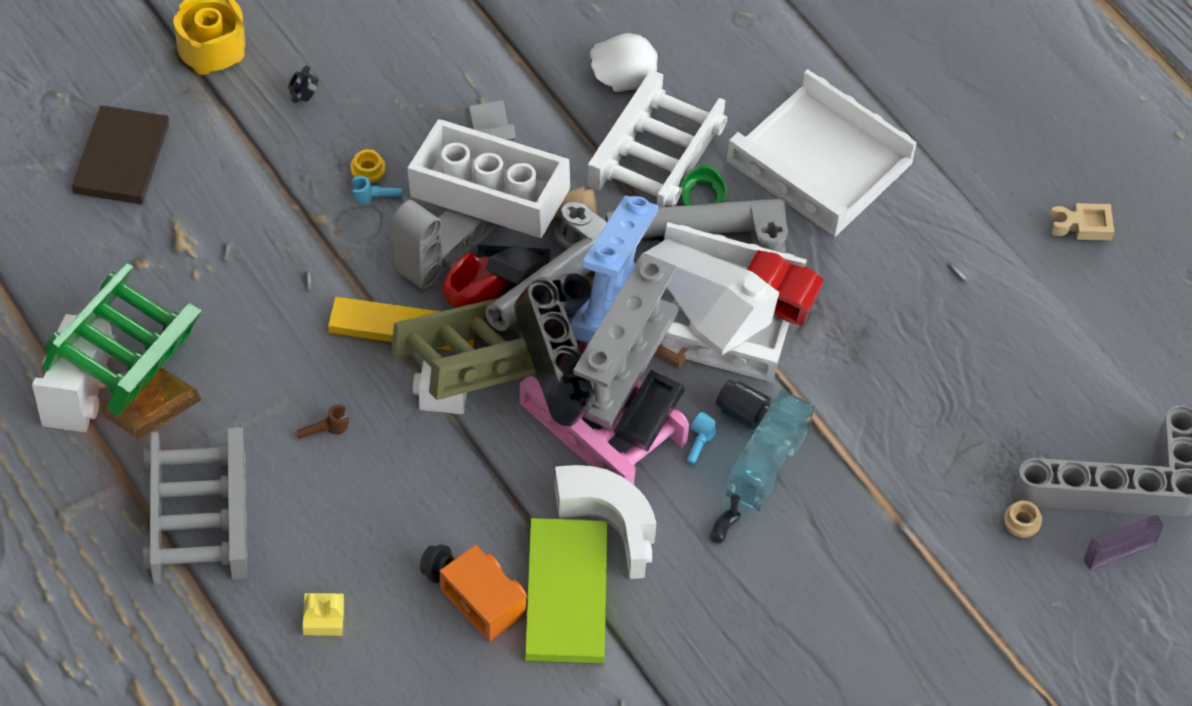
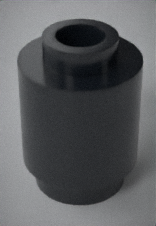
(743, 403)

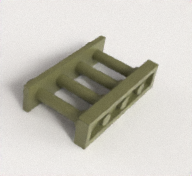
(469, 367)

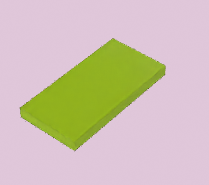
(567, 591)

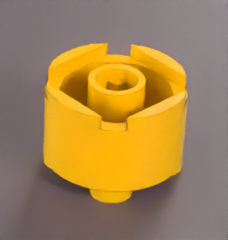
(209, 34)

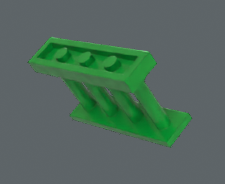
(140, 366)

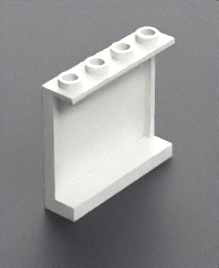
(823, 154)
(756, 355)

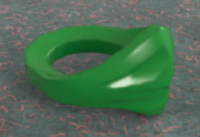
(703, 174)

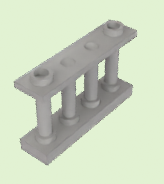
(627, 338)
(229, 519)

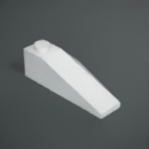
(718, 297)

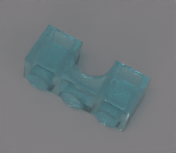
(776, 437)

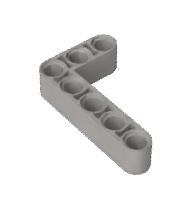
(430, 245)
(1124, 479)

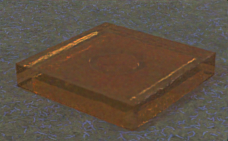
(155, 405)

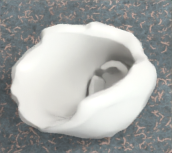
(623, 61)

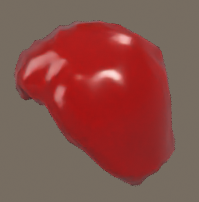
(471, 283)

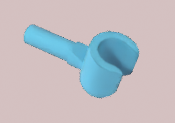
(364, 192)
(705, 428)

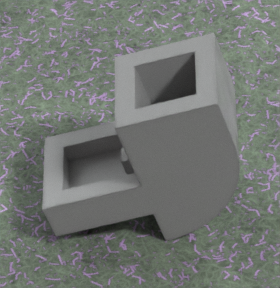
(490, 119)

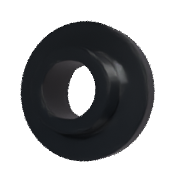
(434, 560)

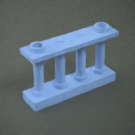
(612, 261)

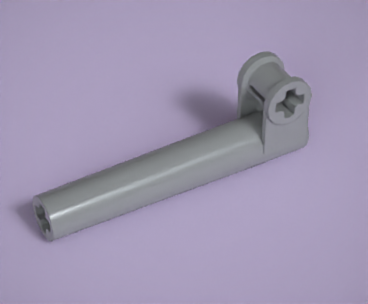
(762, 218)
(578, 241)

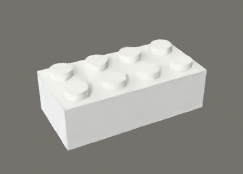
(489, 178)

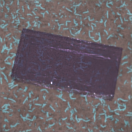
(1123, 542)

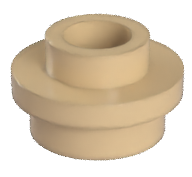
(1023, 510)

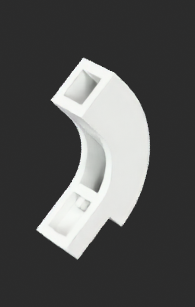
(611, 498)

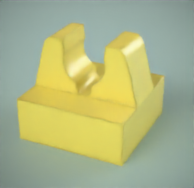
(323, 614)

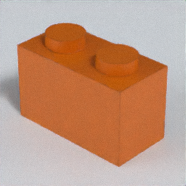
(483, 592)

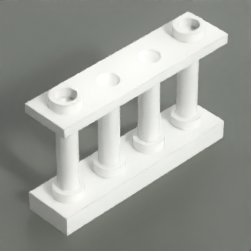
(636, 119)

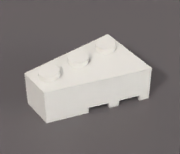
(67, 394)

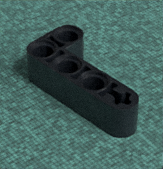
(565, 393)

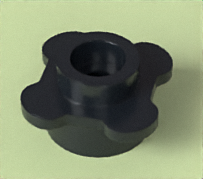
(302, 85)

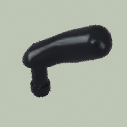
(726, 520)

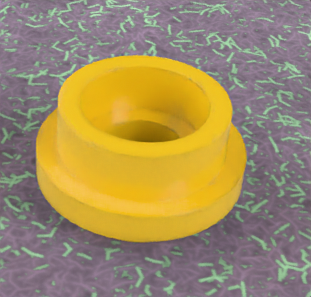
(368, 159)

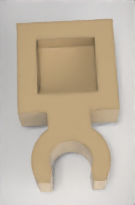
(1087, 220)

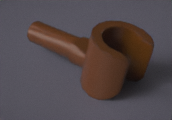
(331, 424)

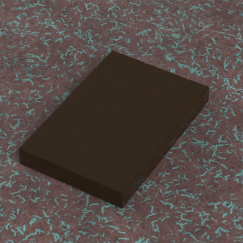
(120, 154)

